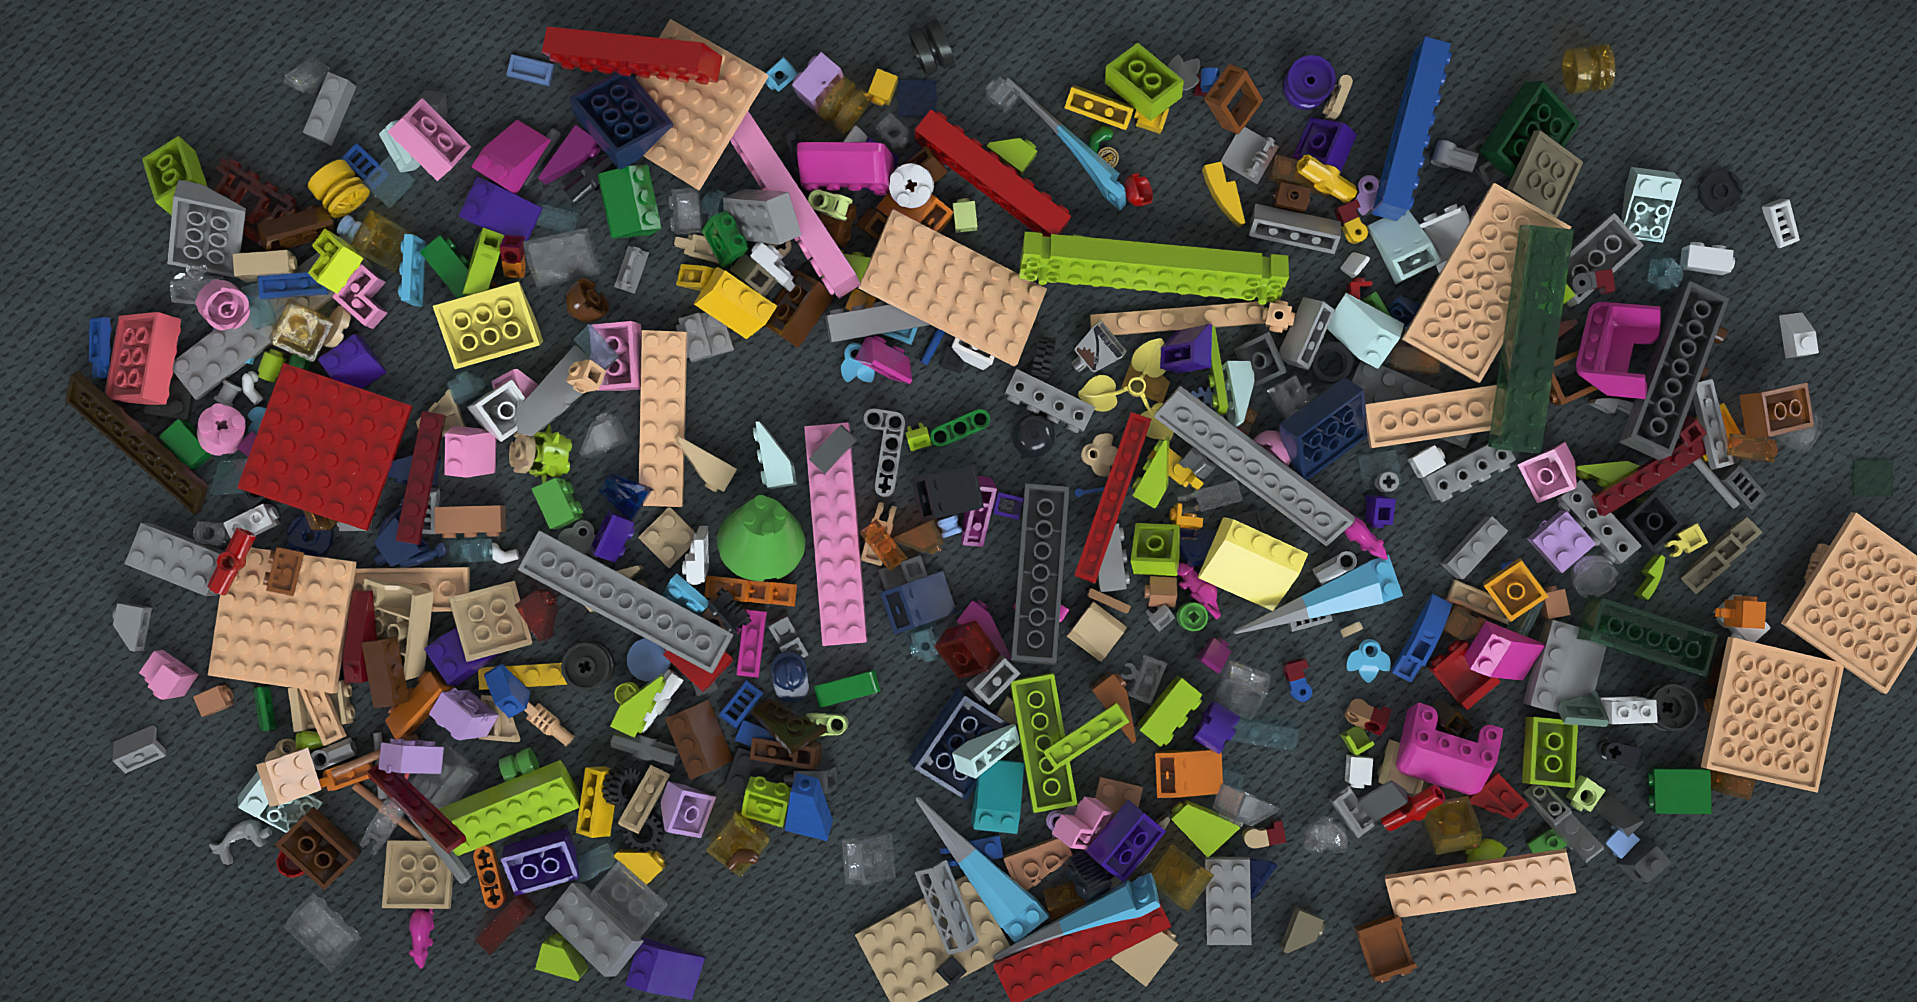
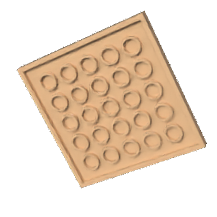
(701, 114)
(1861, 604)
(284, 636)
(1772, 714)

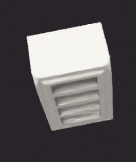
(1771, 217)

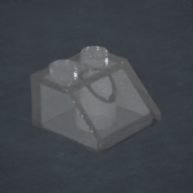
(603, 435)
(1242, 689)
(1242, 807)
(868, 859)

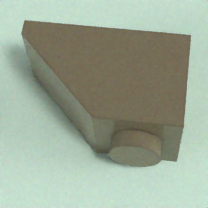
(1301, 930)

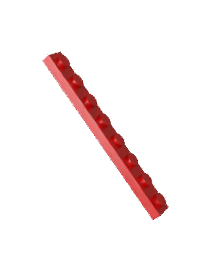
(1112, 497)

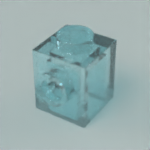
(466, 387)

